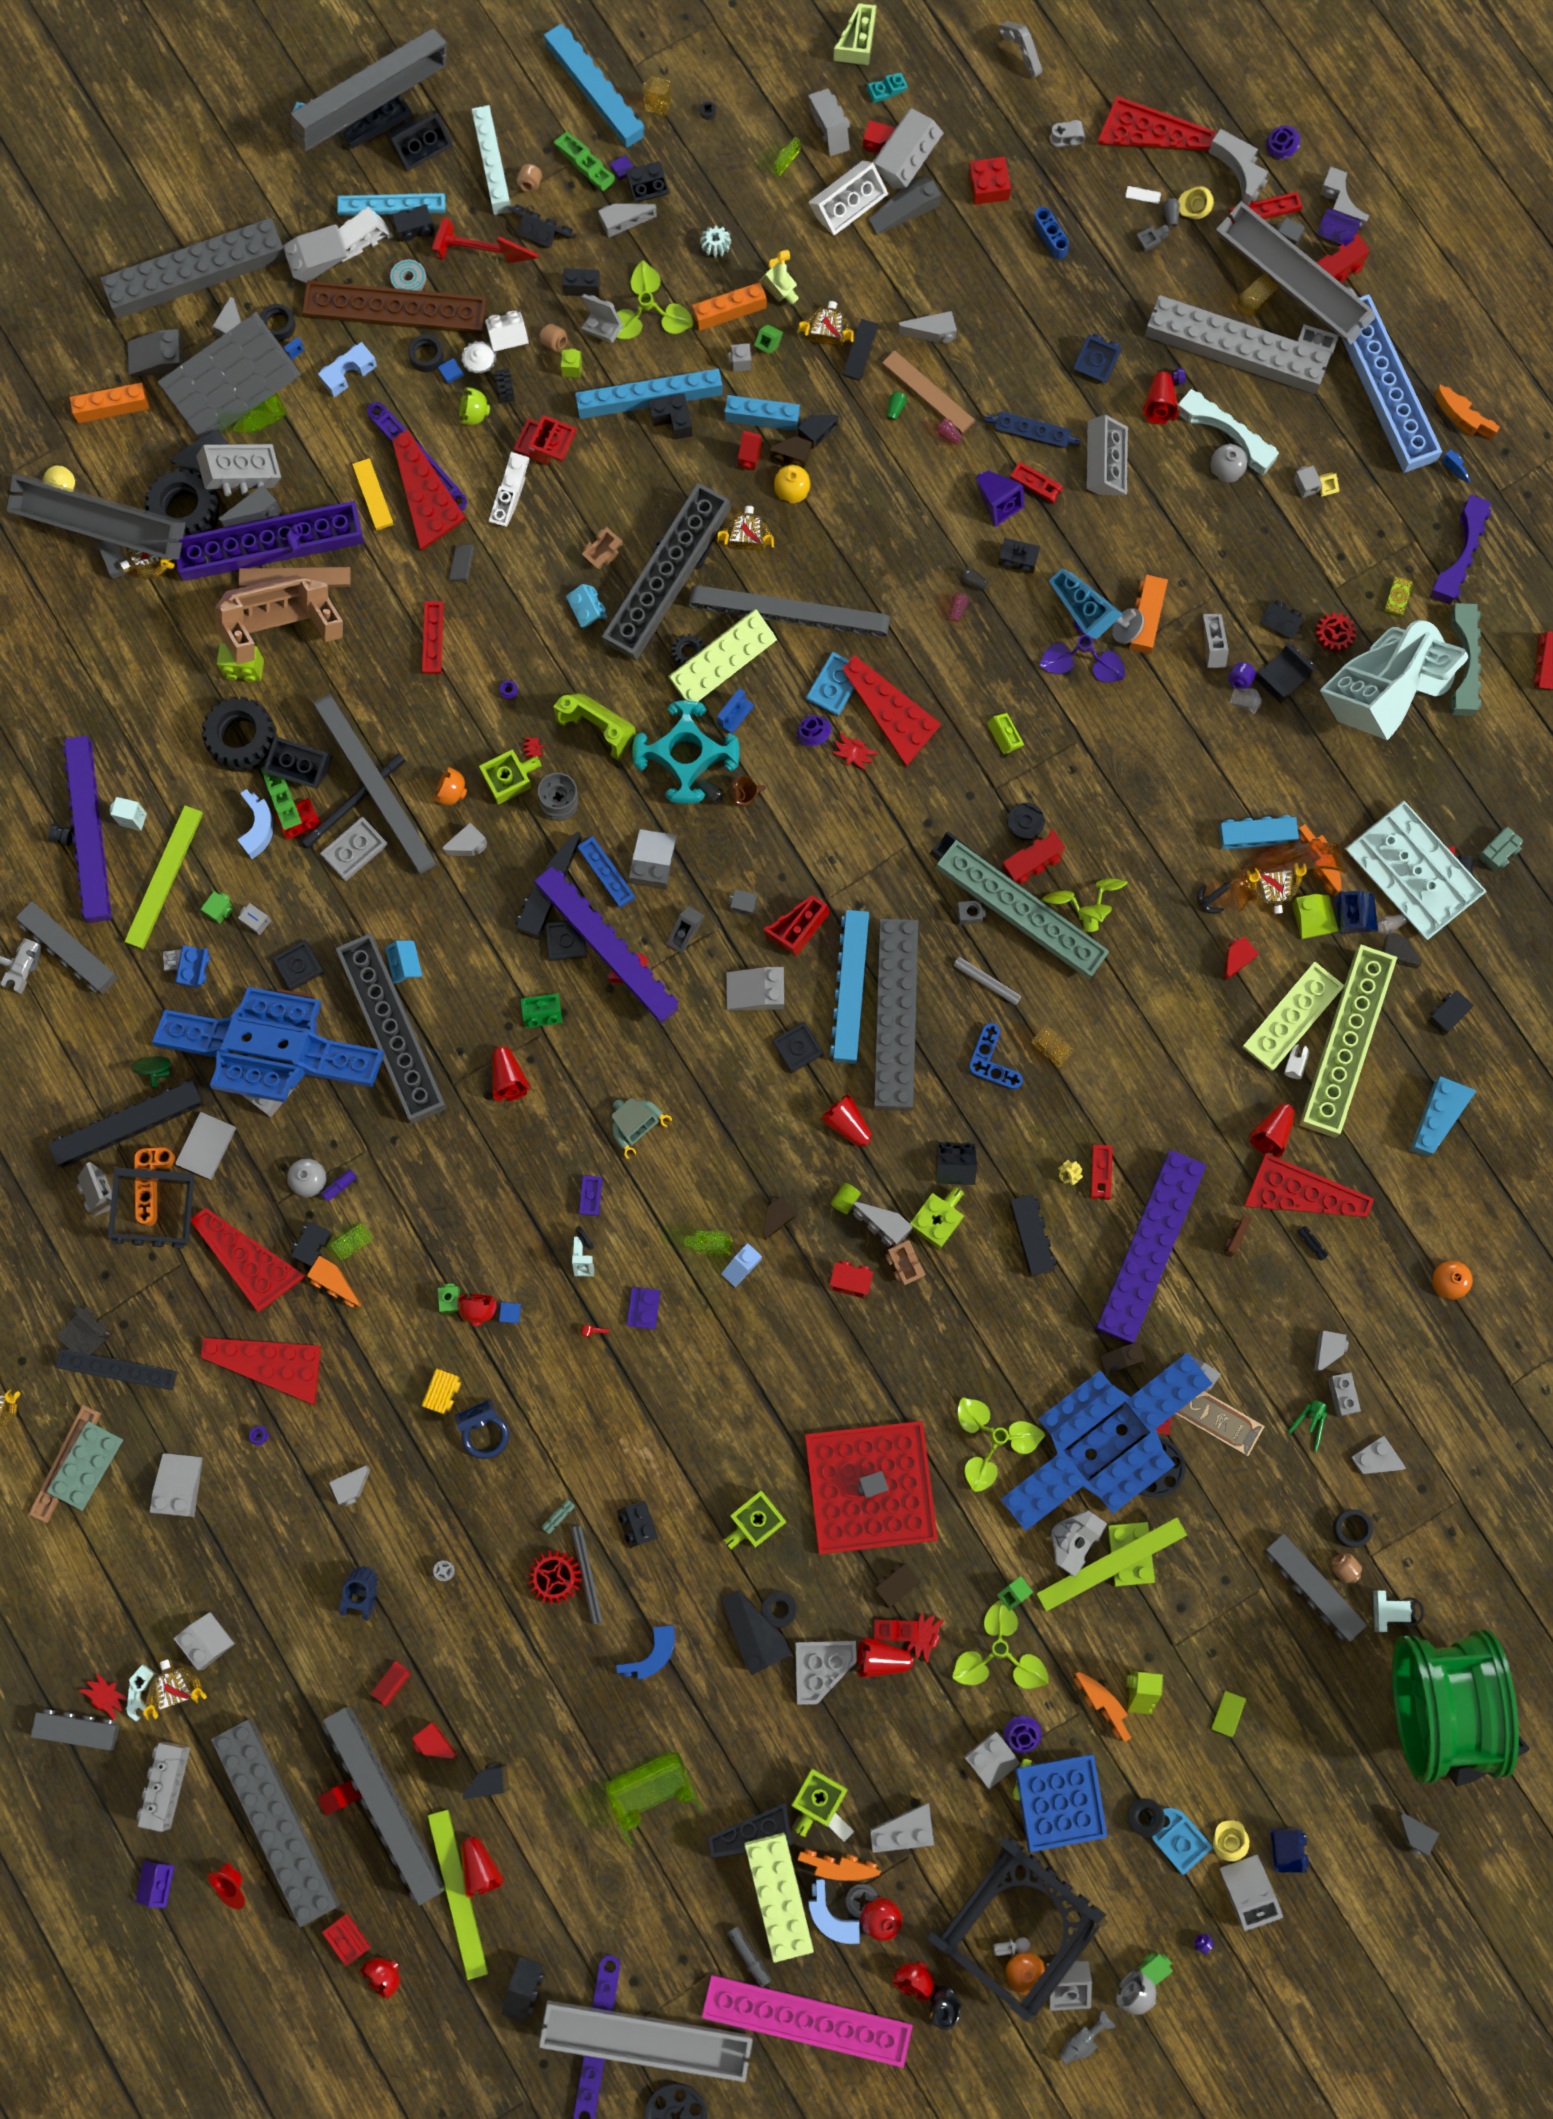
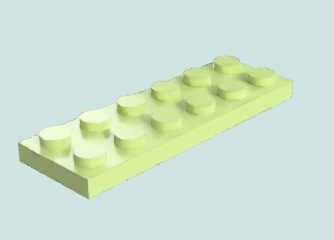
(722, 657)
(1293, 1016)
(779, 1897)

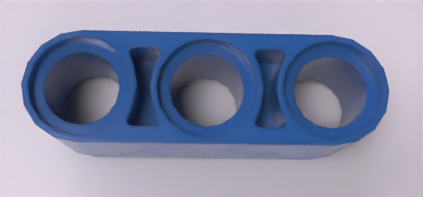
(1051, 225)

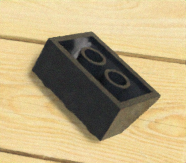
(419, 139)
(297, 763)
(489, 1781)

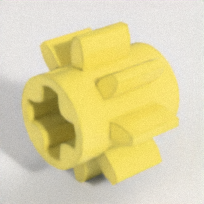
(1070, 1172)

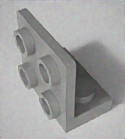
(603, 319)

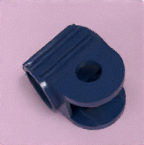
(367, 1578)

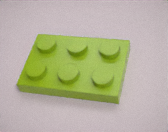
(1140, 1572)

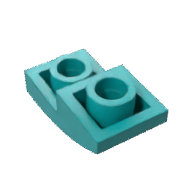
(888, 88)

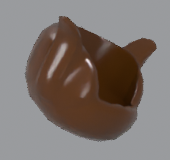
(743, 791)

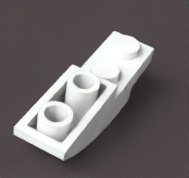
(509, 490)

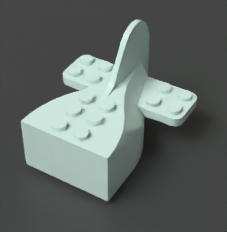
(1380, 684)

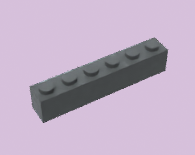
(67, 947)
(1315, 1588)

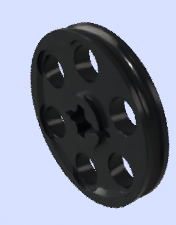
(1177, 1473)
(673, 2105)

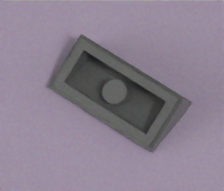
(113, 557)
(462, 563)

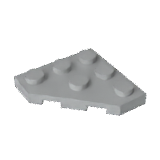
(821, 1667)

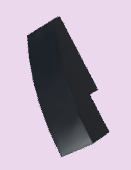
(861, 349)

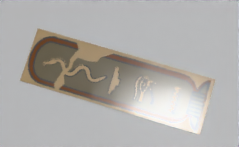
(1222, 1422)

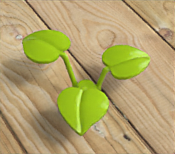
(643, 283)
(1089, 914)
(1023, 1437)
(971, 1668)

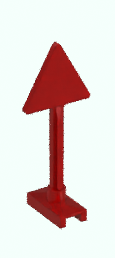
(511, 251)

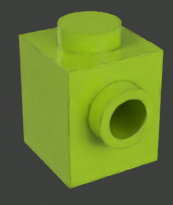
(571, 363)

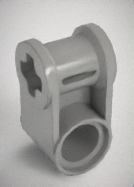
(1069, 132)

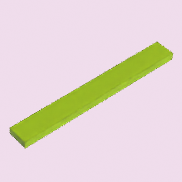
(163, 877)
(1112, 1564)
(459, 1904)

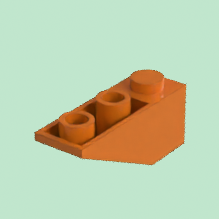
(330, 1276)

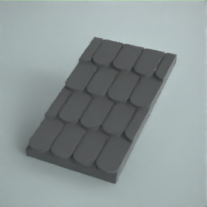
(229, 377)

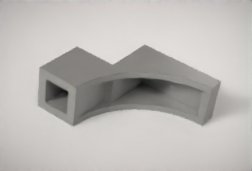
(1335, 188)

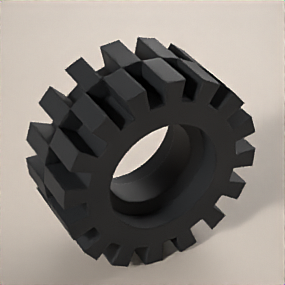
(504, 385)
(681, 643)

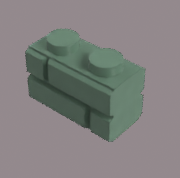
(1498, 851)

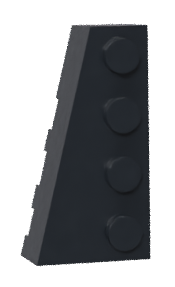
(733, 1839)

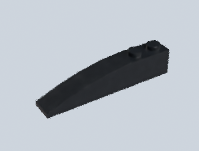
(537, 906)

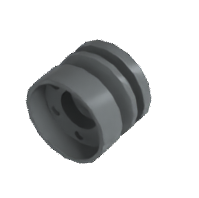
(558, 787)

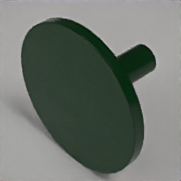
(154, 1066)

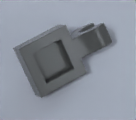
(1151, 238)

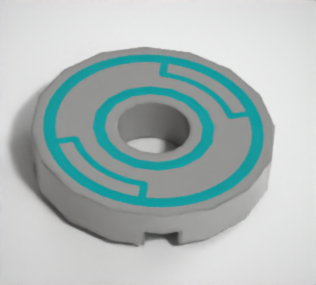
(408, 267)

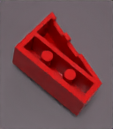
(1347, 260)
(1544, 661)
(1034, 858)
(798, 926)

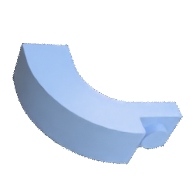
(261, 833)
(839, 1930)

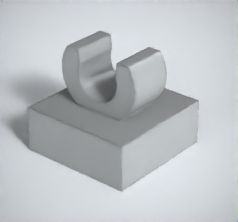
(171, 960)

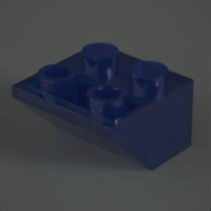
(1356, 912)
(1289, 1850)

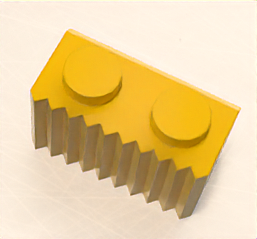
(441, 1392)

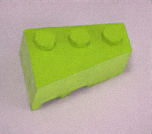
(1143, 1691)

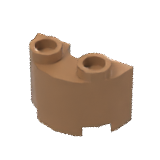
(603, 549)
(905, 1263)

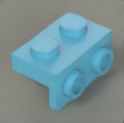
(586, 605)

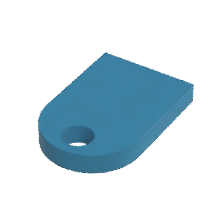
(1181, 1841)

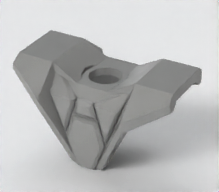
(1065, 1533)

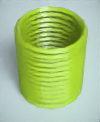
(845, 1198)

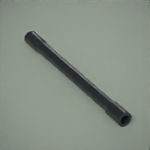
(315, 834)

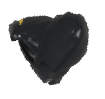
(944, 2007)

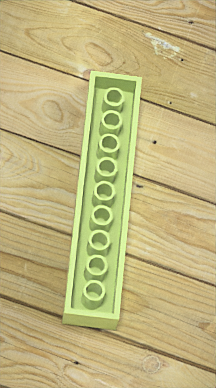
(1348, 1041)

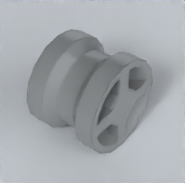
(441, 1568)

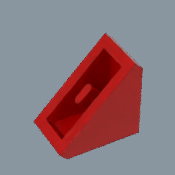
(338, 1797)

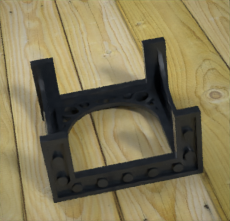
(1007, 1861)

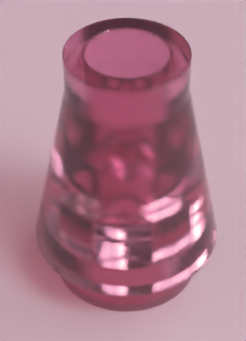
(949, 431)
(958, 606)

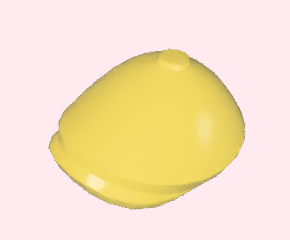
(1196, 203)
(60, 476)
(1231, 1841)

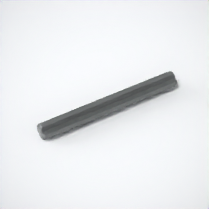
(586, 1574)

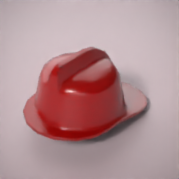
(227, 1885)

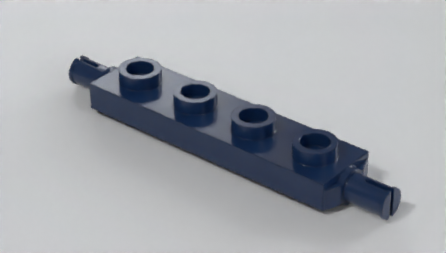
(1032, 429)

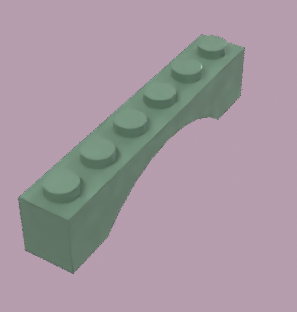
(1465, 625)

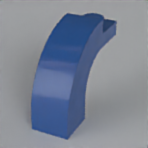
(662, 1651)

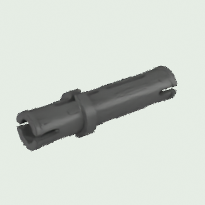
(752, 1962)

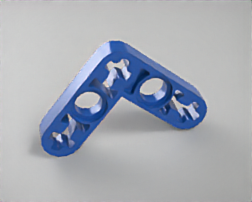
(984, 1060)

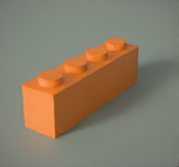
(729, 306)
(109, 403)
(1150, 605)

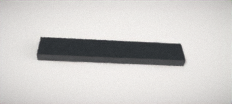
(116, 1369)

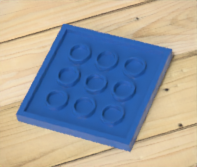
(1061, 1803)

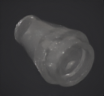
(1391, 923)

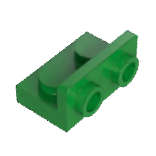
(541, 1010)

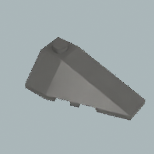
(907, 204)

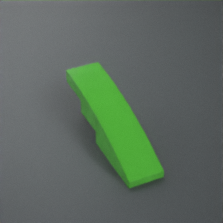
(584, 161)
(282, 800)

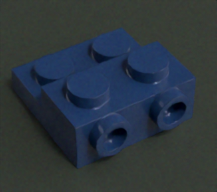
(1098, 358)

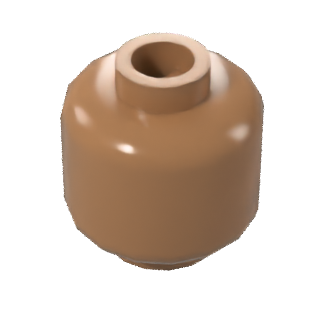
(529, 178)
(553, 337)
(1346, 1568)

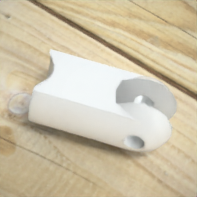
(1296, 1066)

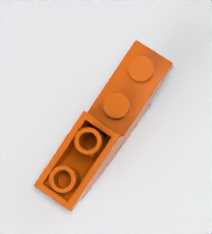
(1458, 411)
(1329, 877)
(1098, 1697)
(847, 1869)

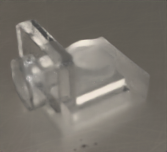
(1246, 699)

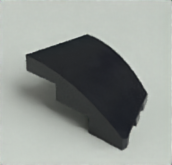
(187, 457)

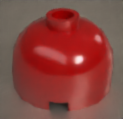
(477, 1308)
(881, 1919)
(382, 1976)
(915, 1980)

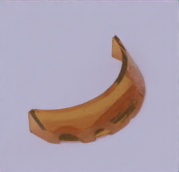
(1312, 854)

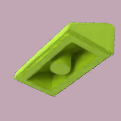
(1005, 733)
(1228, 1714)

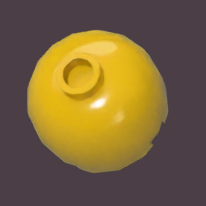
(792, 484)

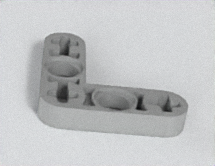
(1020, 34)

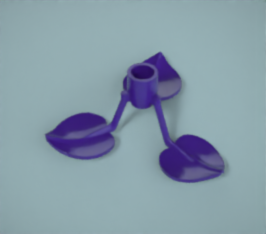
(1058, 659)

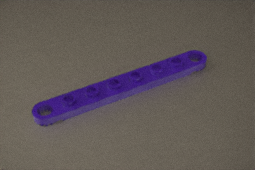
(392, 428)
(593, 2066)

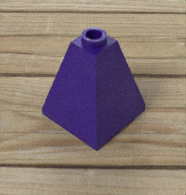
(1000, 495)

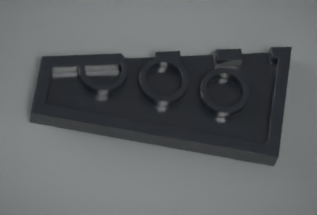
(377, 122)

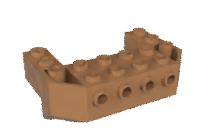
(270, 606)

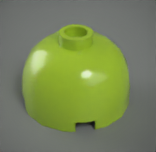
(473, 407)

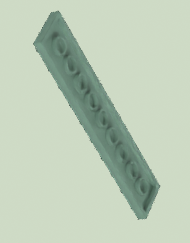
(1022, 909)

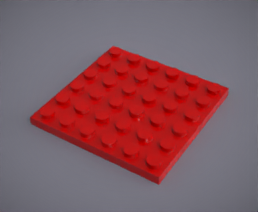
(886, 1519)

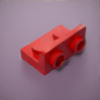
(308, 818)

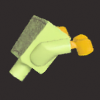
(777, 279)

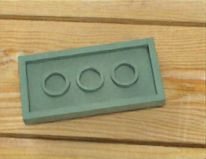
(85, 1465)

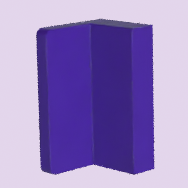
(154, 1884)

